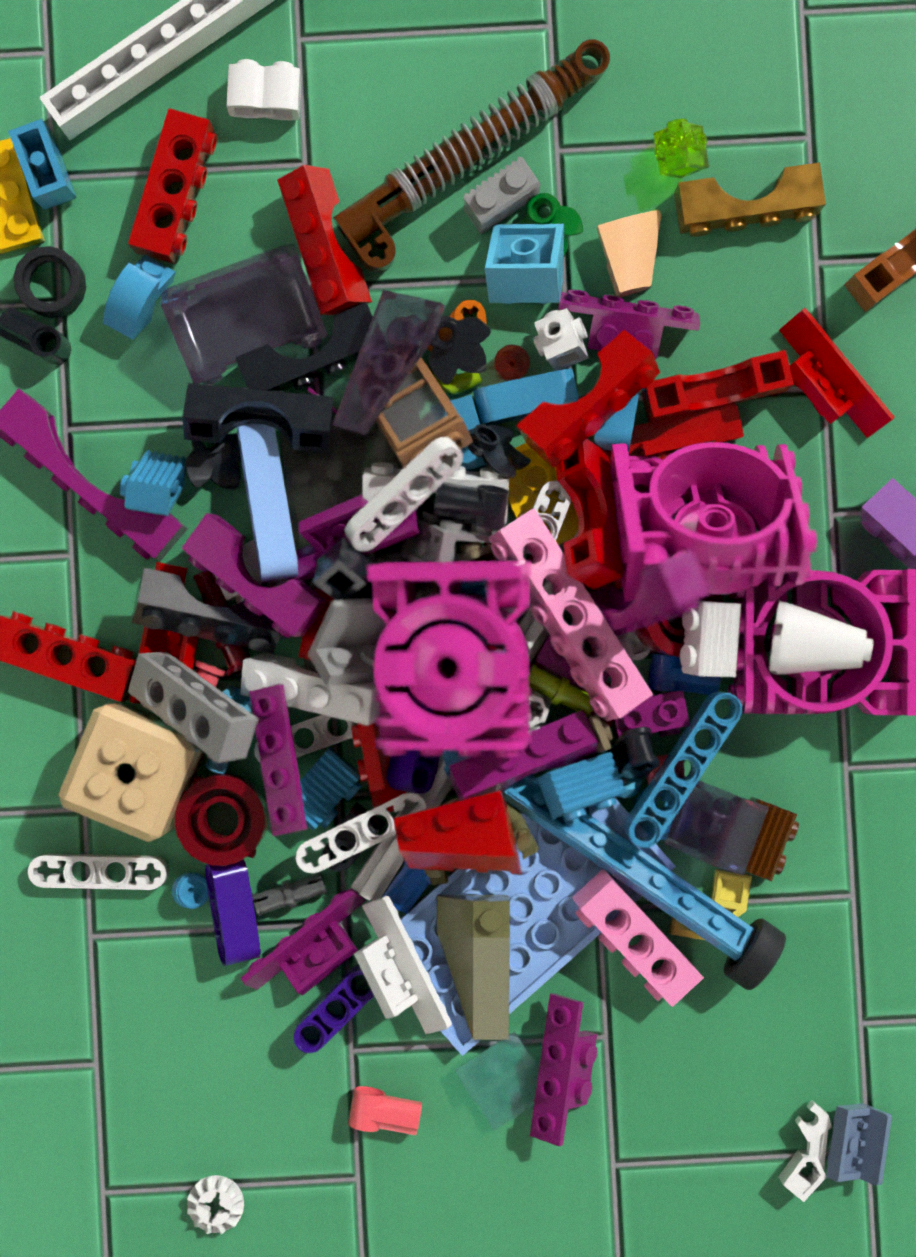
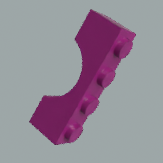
(219, 549)
(550, 747)

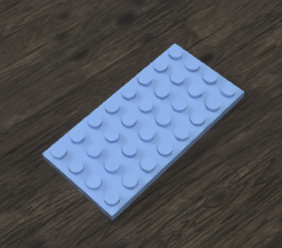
(542, 916)

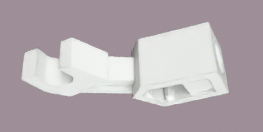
(816, 1136)

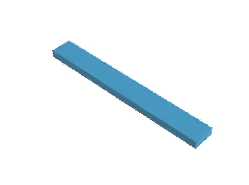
(636, 870)

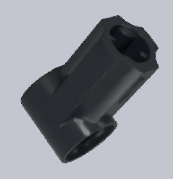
(33, 336)
(482, 505)

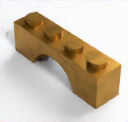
(705, 205)

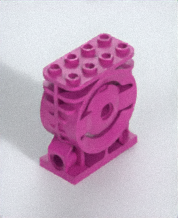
(728, 497)
(892, 645)
(503, 717)

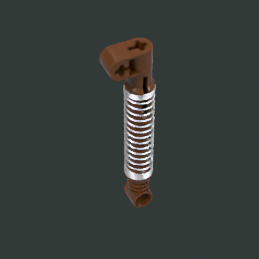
(464, 148)

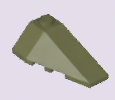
(477, 950)

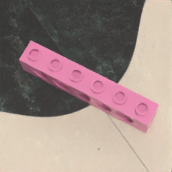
(588, 623)

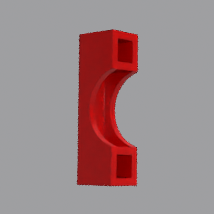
(309, 203)
(733, 384)
(560, 428)
(595, 552)

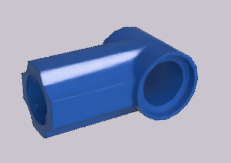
(667, 676)
(407, 887)

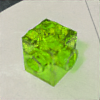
(681, 149)

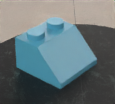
(525, 263)

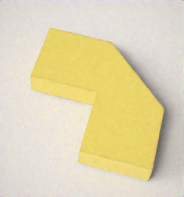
(729, 891)

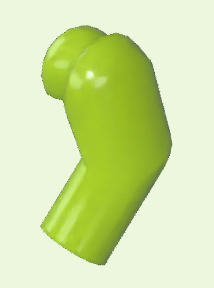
(460, 382)

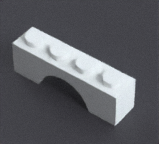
(380, 474)
(308, 691)

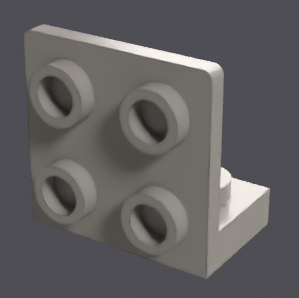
(438, 536)
(347, 642)

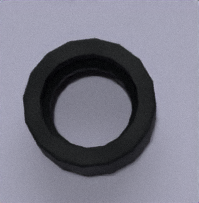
(27, 267)
(758, 957)

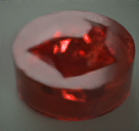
(511, 362)

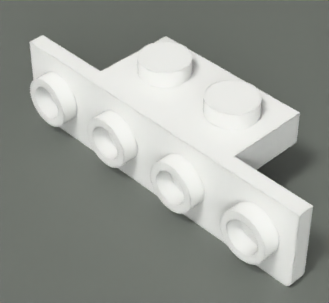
(397, 971)

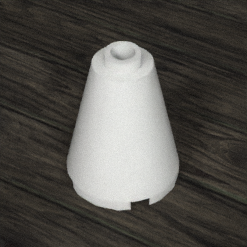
(815, 642)

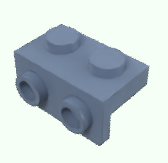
(859, 1144)

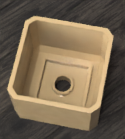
(162, 764)

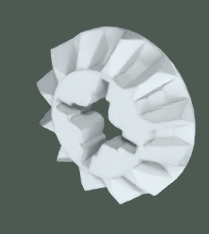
(230, 1198)

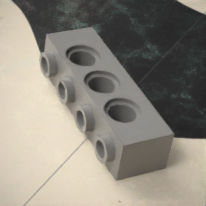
(192, 706)

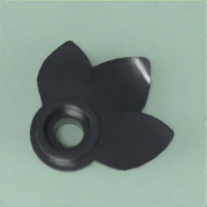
(461, 350)
(494, 447)
(215, 463)

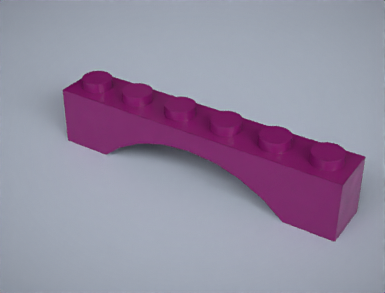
(36, 431)
(664, 592)

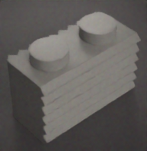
(501, 195)

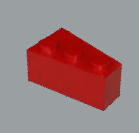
(460, 836)

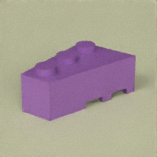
(893, 519)

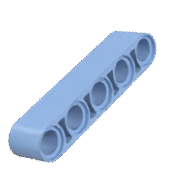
(267, 502)

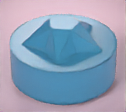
(190, 890)

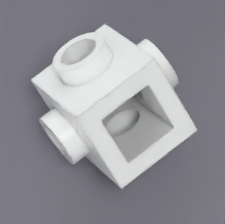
(561, 339)

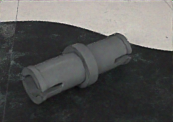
(289, 894)

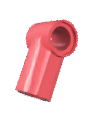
(375, 1110)

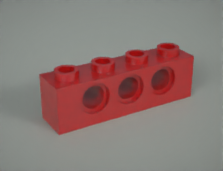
(178, 133)
(44, 661)

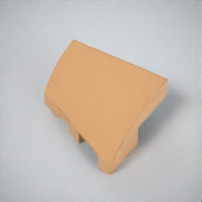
(630, 251)

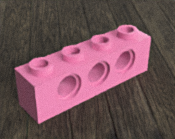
(676, 973)

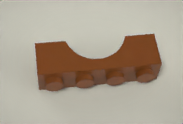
(884, 273)

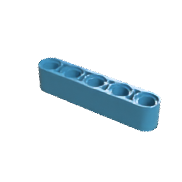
(681, 787)

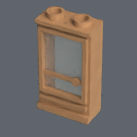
(419, 416)

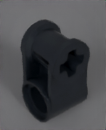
(634, 753)
(348, 839)

